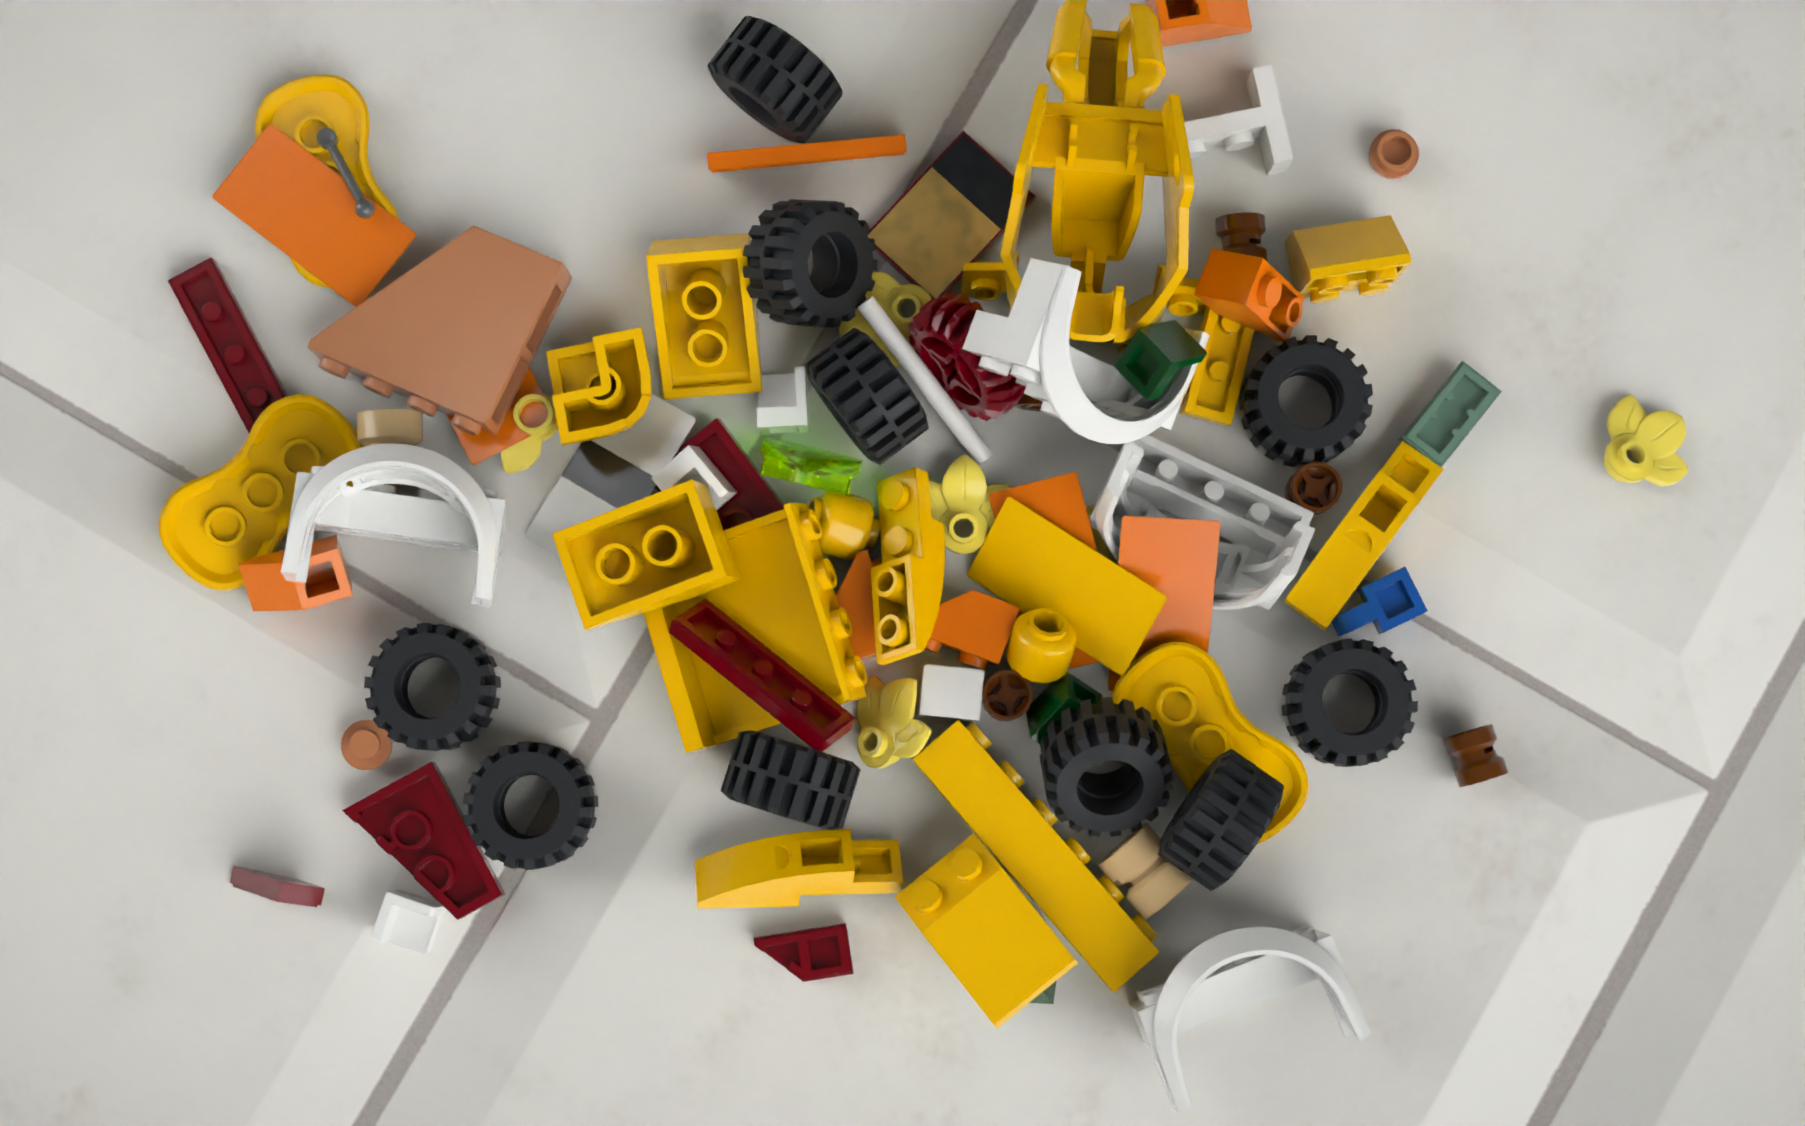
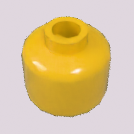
(845, 524)
(1041, 645)

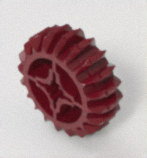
(938, 340)

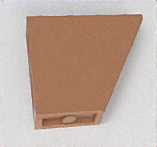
(452, 330)

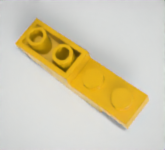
(1363, 535)
(912, 567)
(797, 864)

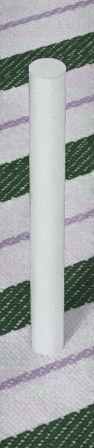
(924, 380)

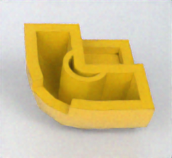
(600, 385)

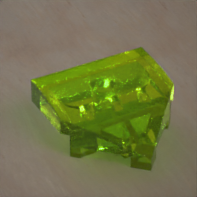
(809, 465)

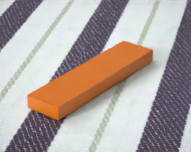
(806, 153)

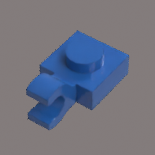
(1385, 603)

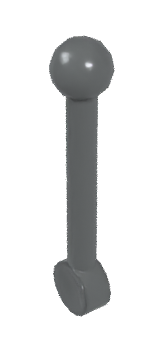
(328, 140)

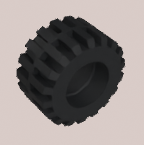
(775, 79)
(780, 262)
(1328, 367)
(867, 395)
(390, 687)
(1390, 693)
(790, 780)
(488, 795)
(1108, 799)
(1221, 820)

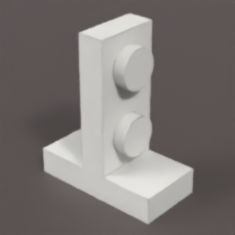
(1241, 127)

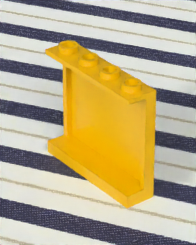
(782, 602)

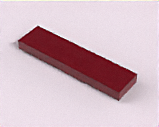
(228, 340)
(762, 675)

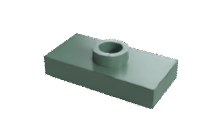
(1450, 414)

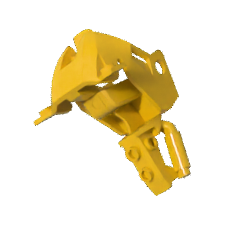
(1100, 153)

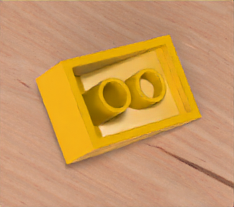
(704, 316)
(646, 555)
(985, 930)

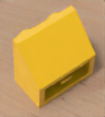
(1346, 258)

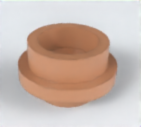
(1393, 154)
(366, 745)

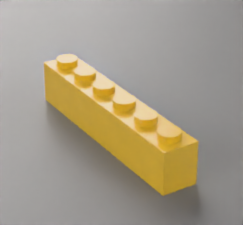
(1036, 855)

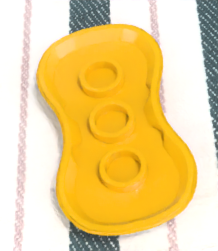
(321, 102)
(249, 500)
(1201, 721)

